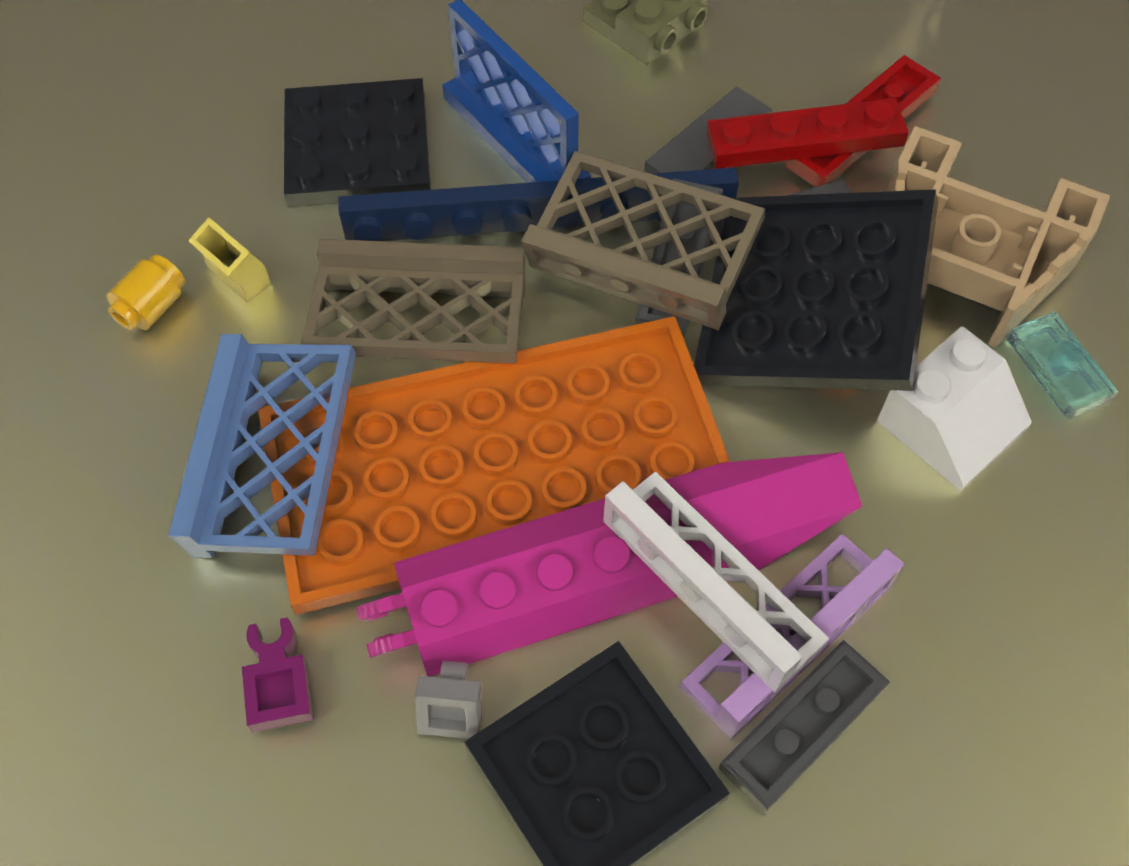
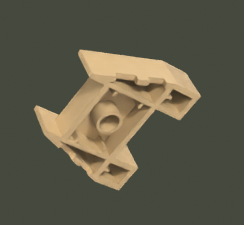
(994, 245)

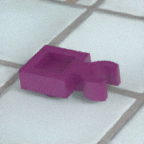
(278, 685)

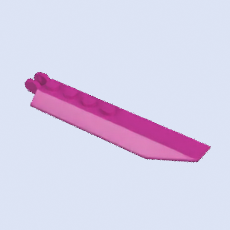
(577, 572)

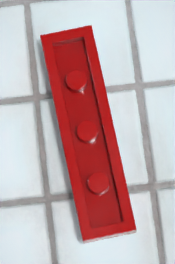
(903, 80)
(806, 133)

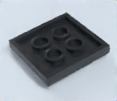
(354, 141)
(596, 767)

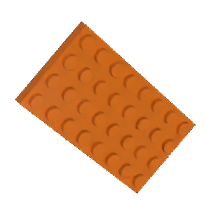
(490, 449)

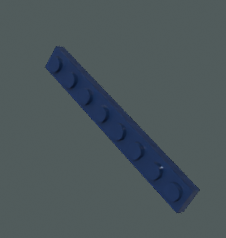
(492, 207)

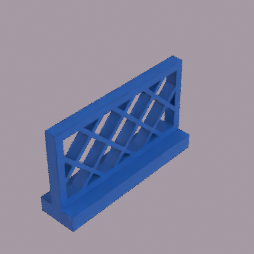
(509, 101)

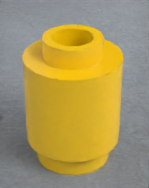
(145, 293)

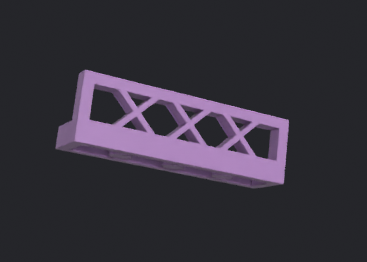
(833, 619)

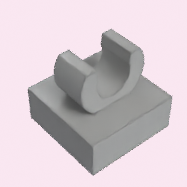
(448, 703)

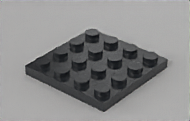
(825, 293)

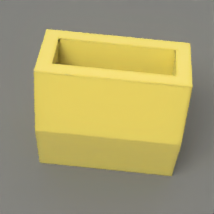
(245, 275)

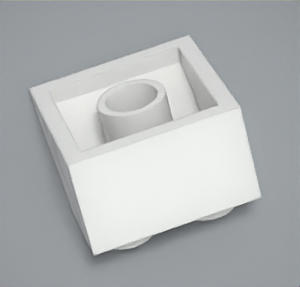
(959, 409)

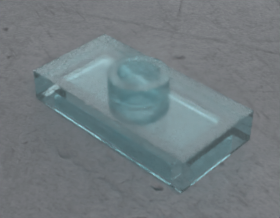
(1061, 365)

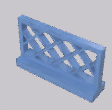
(220, 448)

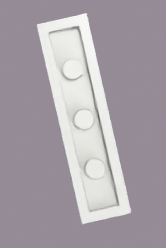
(705, 587)

